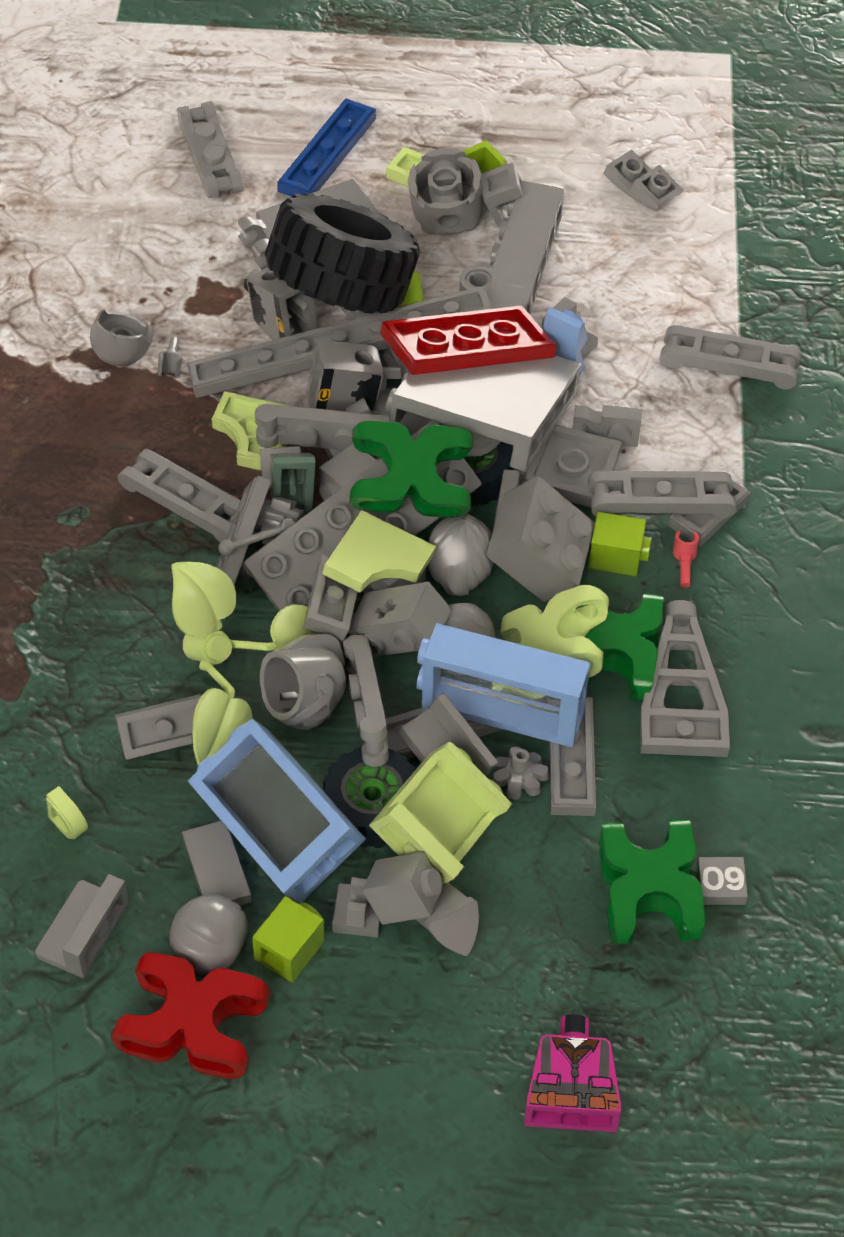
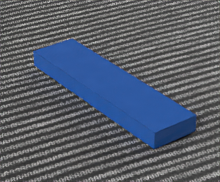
(327, 149)

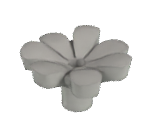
(520, 772)

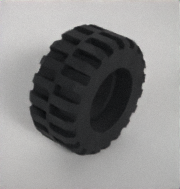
(342, 253)

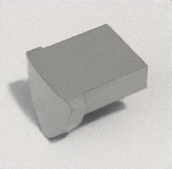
(453, 920)

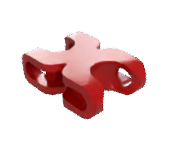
(191, 1015)

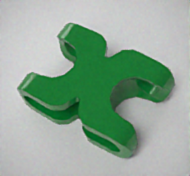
(411, 469)
(631, 643)
(651, 881)

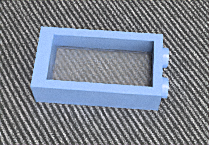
(504, 683)
(276, 810)

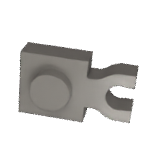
(613, 422)

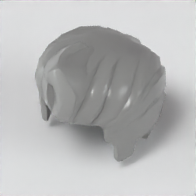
(460, 554)

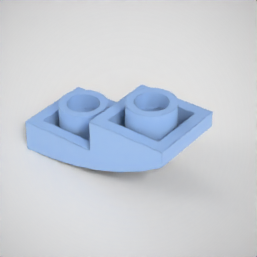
(568, 333)

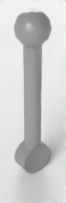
(227, 547)

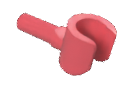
(685, 553)

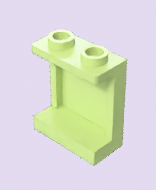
(441, 810)

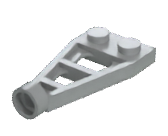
(684, 730)

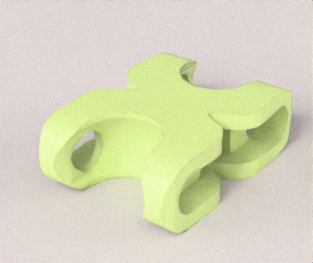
(561, 625)

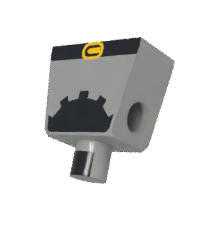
(277, 307)
(347, 373)

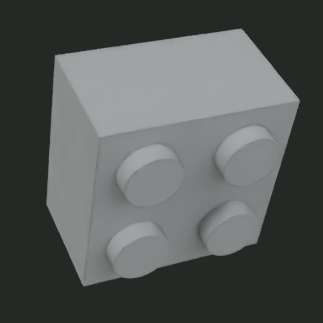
(540, 539)

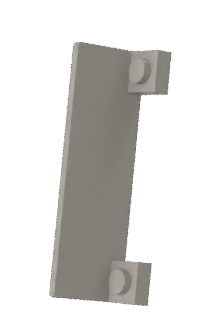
(290, 561)

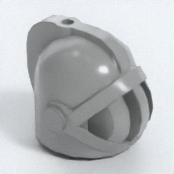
(304, 680)

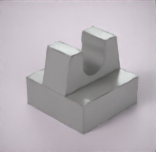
(354, 912)

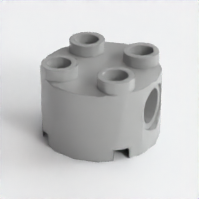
(446, 192)

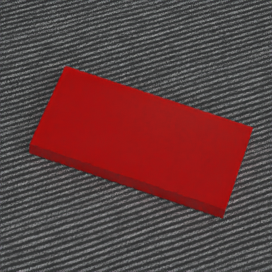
(467, 340)

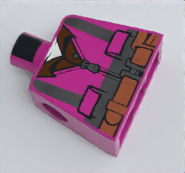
(574, 1081)

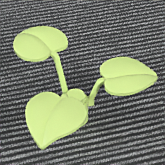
(198, 603)

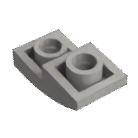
(642, 183)

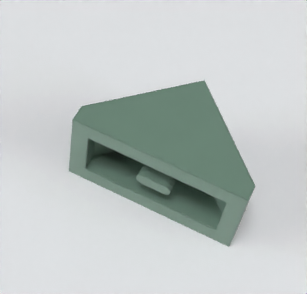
(293, 478)

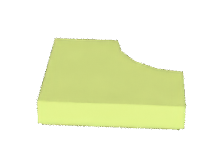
(237, 419)
(375, 552)

